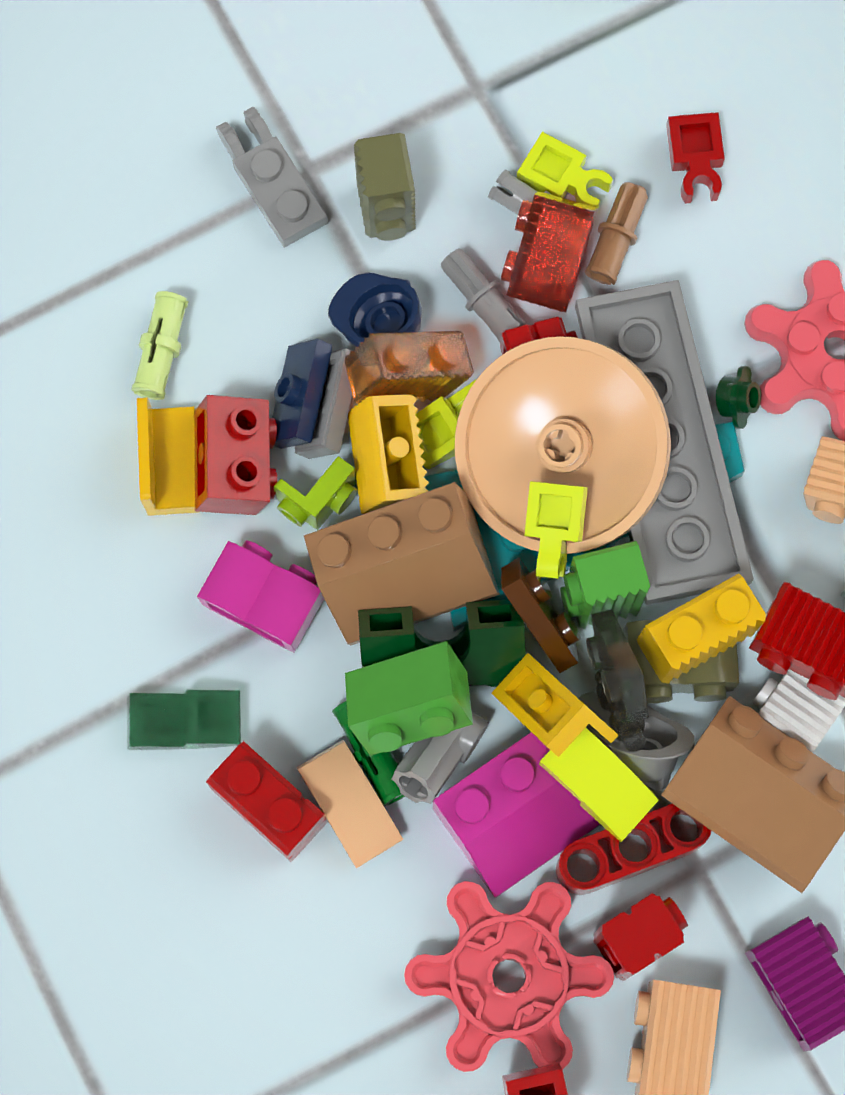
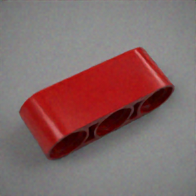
(613, 867)

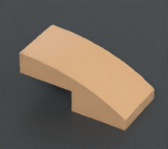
(349, 803)

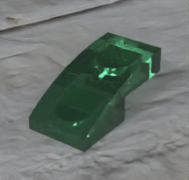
(183, 720)

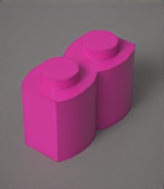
(262, 595)

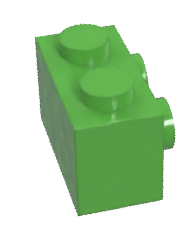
(408, 698)

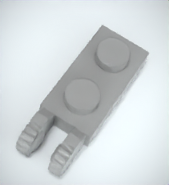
(273, 181)

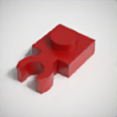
(697, 148)

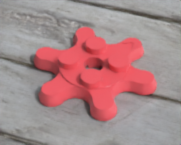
(800, 339)
(534, 944)

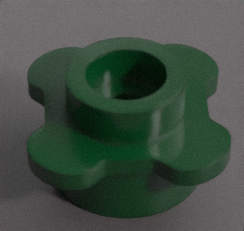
(738, 397)

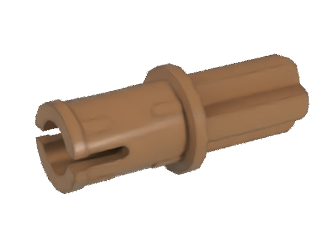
(617, 234)

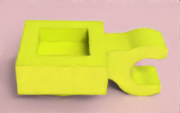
(555, 517)

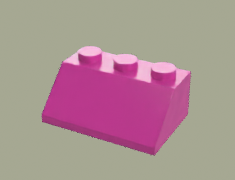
(512, 815)

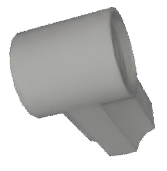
(434, 759)

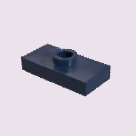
(300, 392)

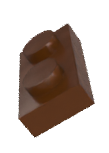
(530, 598)

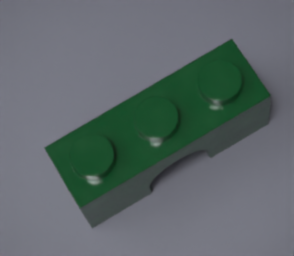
(486, 646)

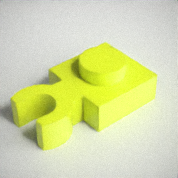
(558, 170)

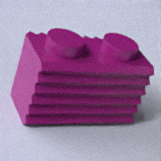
(803, 981)

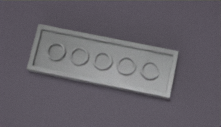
(693, 528)

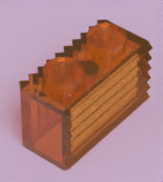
(408, 364)

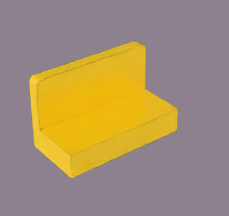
(166, 458)
(547, 706)

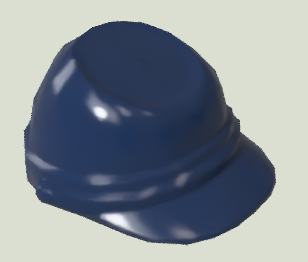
(374, 305)

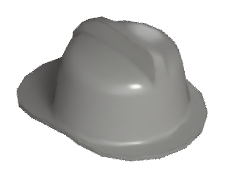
(663, 745)

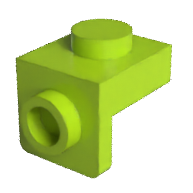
(330, 493)

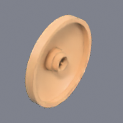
(567, 418)

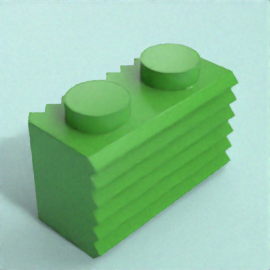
(605, 581)

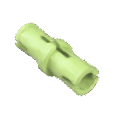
(160, 345)

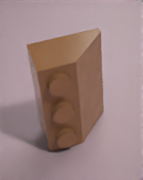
(403, 555)
(762, 793)

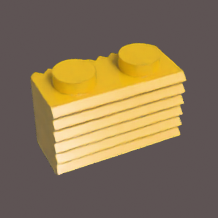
(386, 450)
(701, 628)

